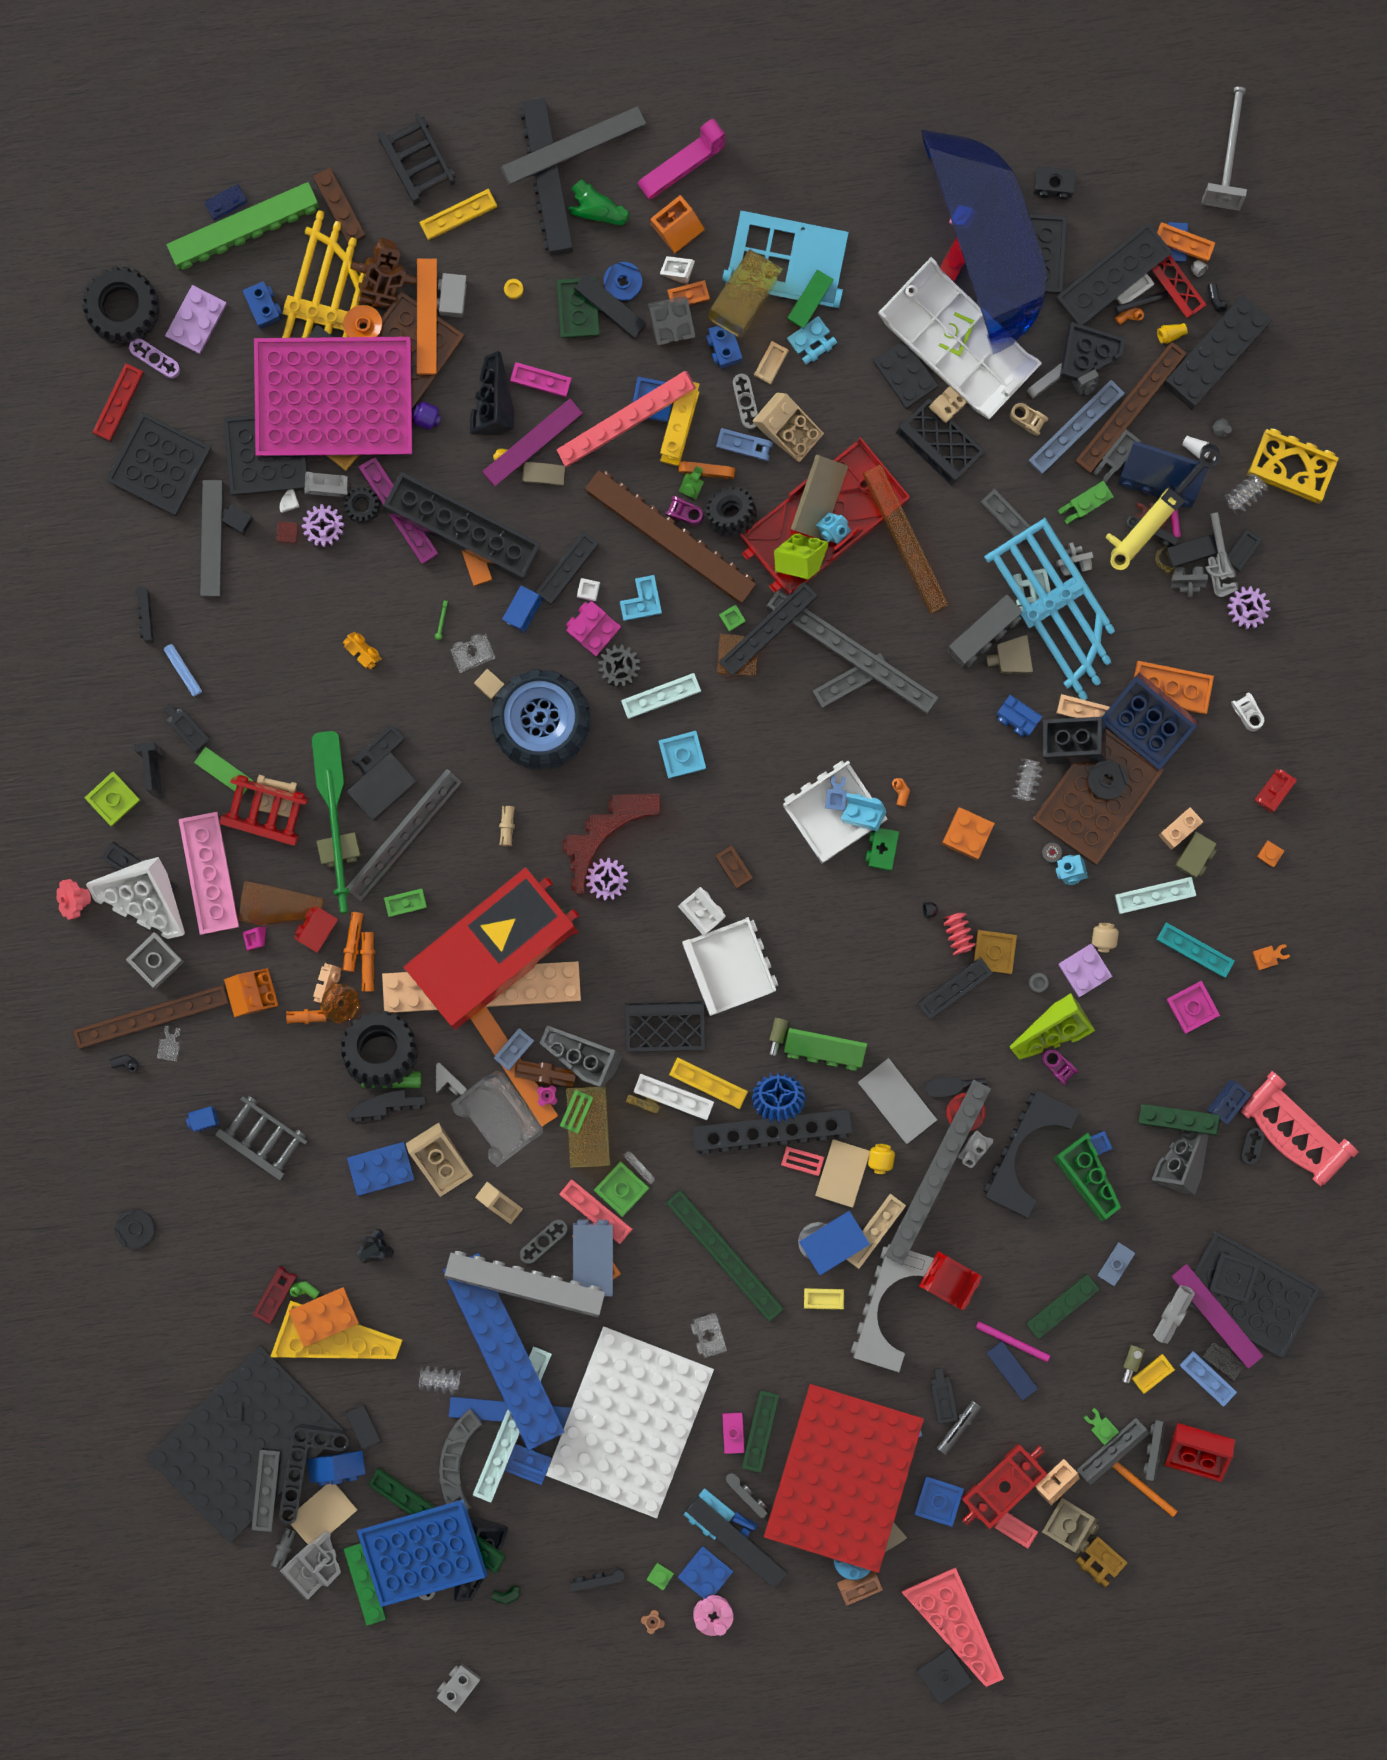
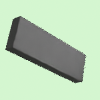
(1004, 513)

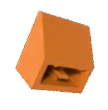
(677, 224)
(251, 992)

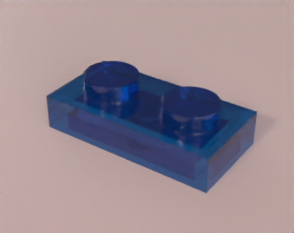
(225, 201)

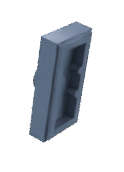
(1116, 1264)

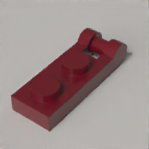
(274, 1296)

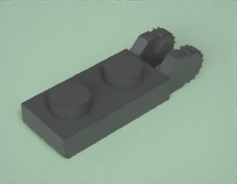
(1117, 454)
(745, 1493)

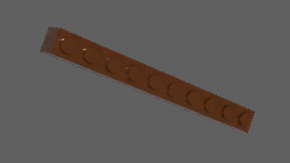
(669, 537)

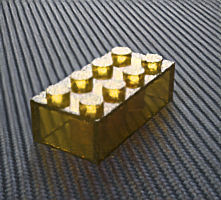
(745, 293)
(591, 1144)

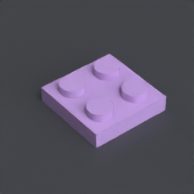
(1085, 970)

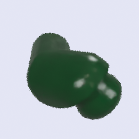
(508, 1597)

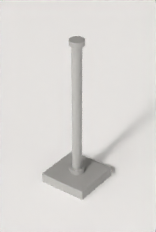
(1224, 195)

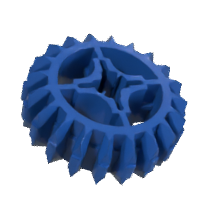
(790, 1100)

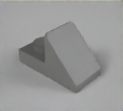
(443, 1077)

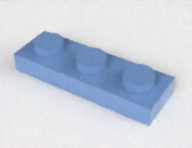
(1208, 1378)

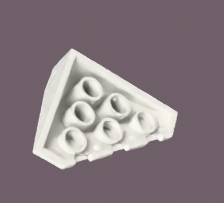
(143, 893)

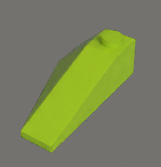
(1059, 1024)

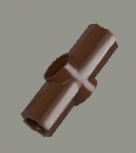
(544, 1074)

